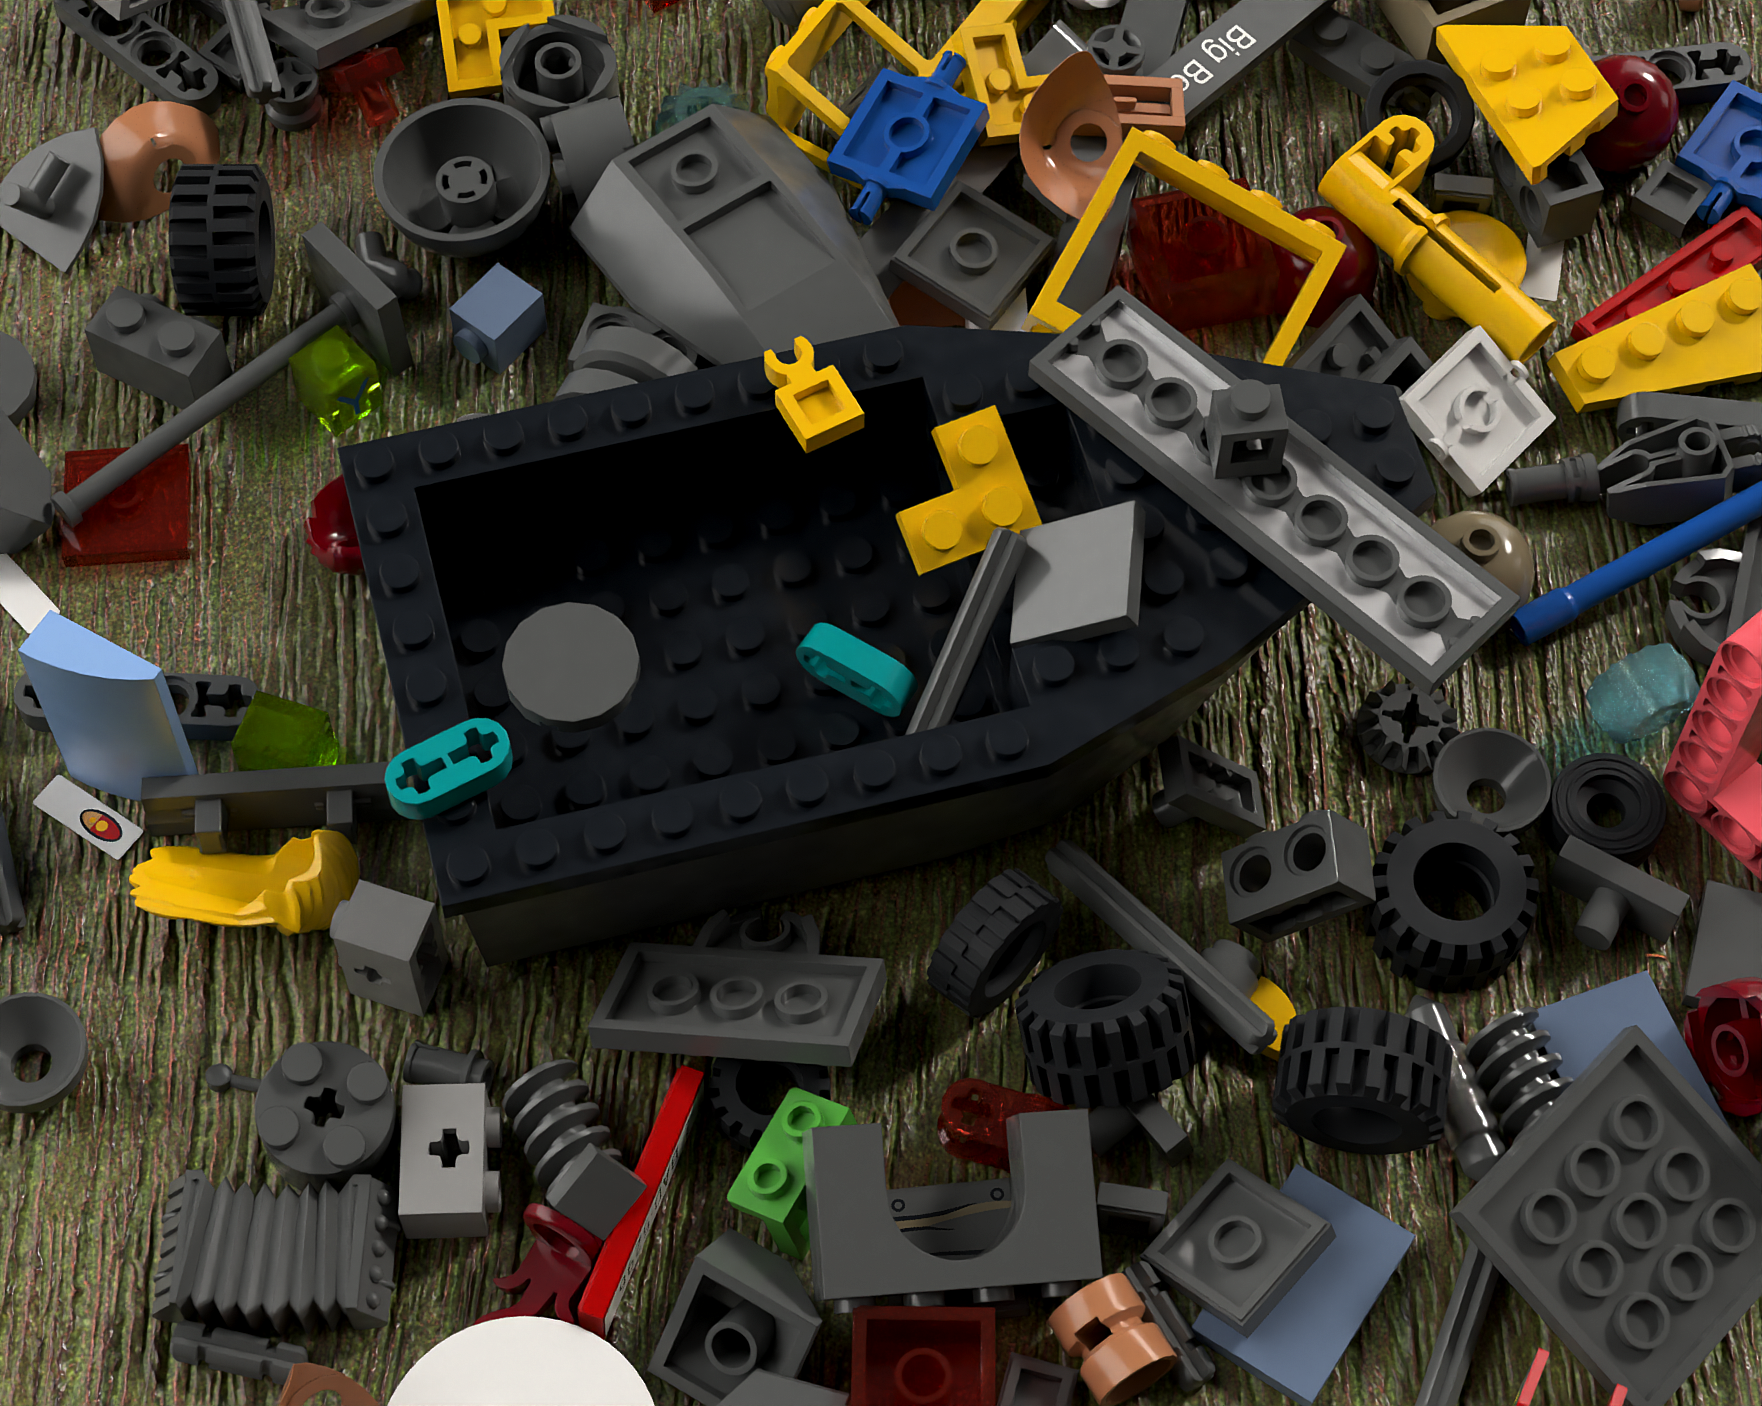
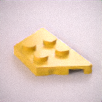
(1531, 88)

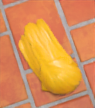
(284, 890)

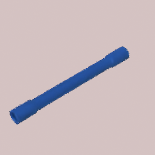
(1564, 604)

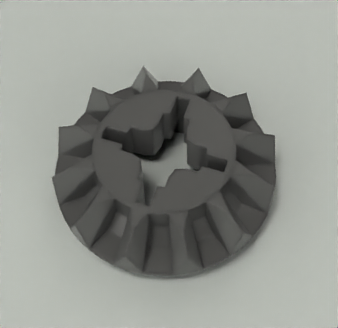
(1382, 735)

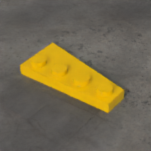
(1674, 347)

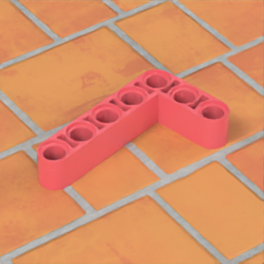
(1716, 755)

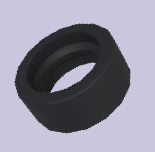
(1435, 77)

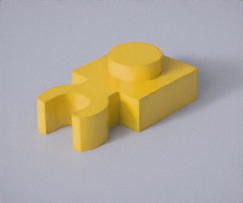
(812, 402)

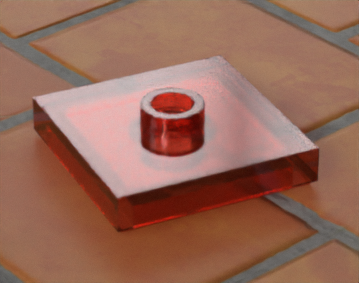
(137, 521)

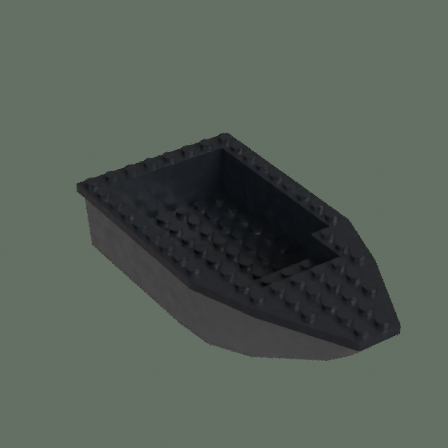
(720, 555)

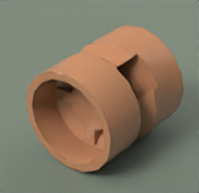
(1117, 1363)

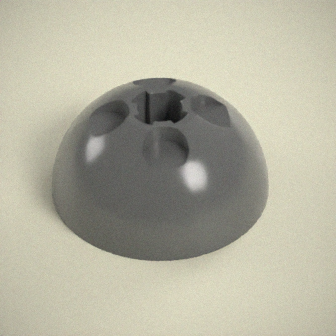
(463, 176)

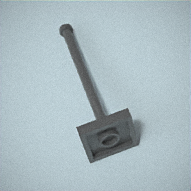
(351, 298)

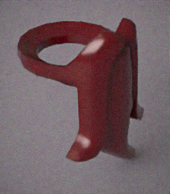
(552, 1268)

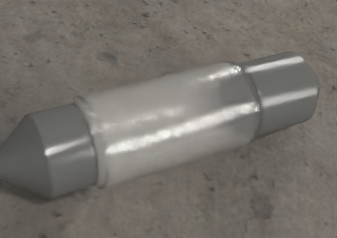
(1469, 1120)

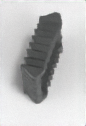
(277, 1255)

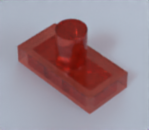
(365, 78)

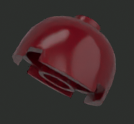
(1644, 116)
(1353, 275)
(1727, 1042)

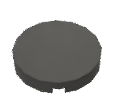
(571, 667)

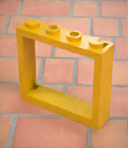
(1212, 187)

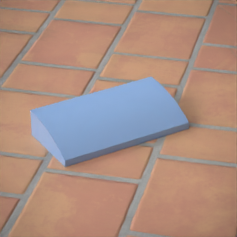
(104, 708)

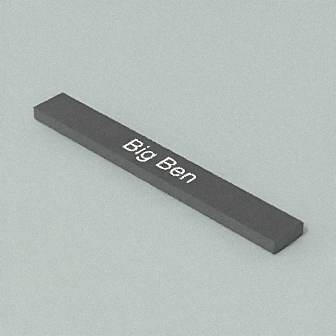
(1214, 63)

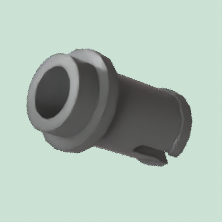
(437, 1065)

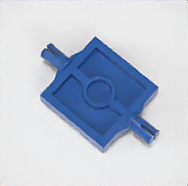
(908, 138)
(1728, 152)

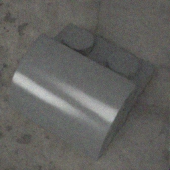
(1361, 347)

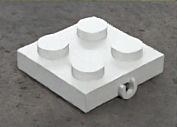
(1475, 411)

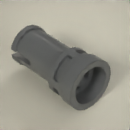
(1571, 479)

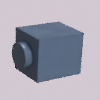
(497, 319)

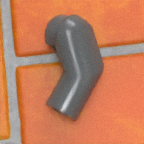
(402, 281)

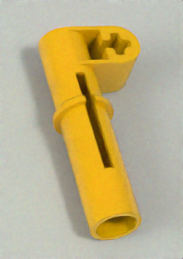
(1423, 241)

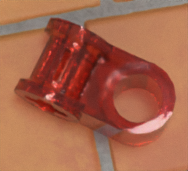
(988, 1137)

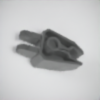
(1679, 470)

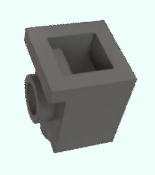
(1246, 413)

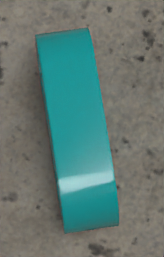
(857, 669)
(448, 768)

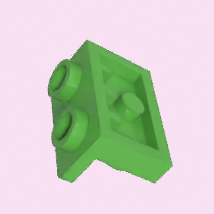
(774, 1174)

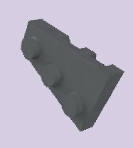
(334, 29)

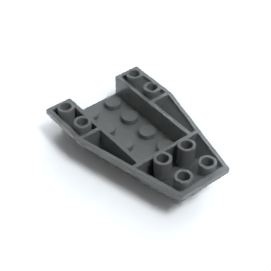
(731, 240)

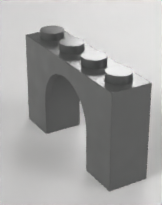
(865, 1256)

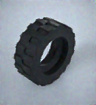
(994, 942)

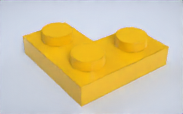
(473, 36)
(996, 77)
(985, 494)

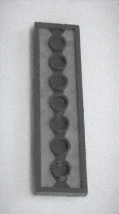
(1310, 524)

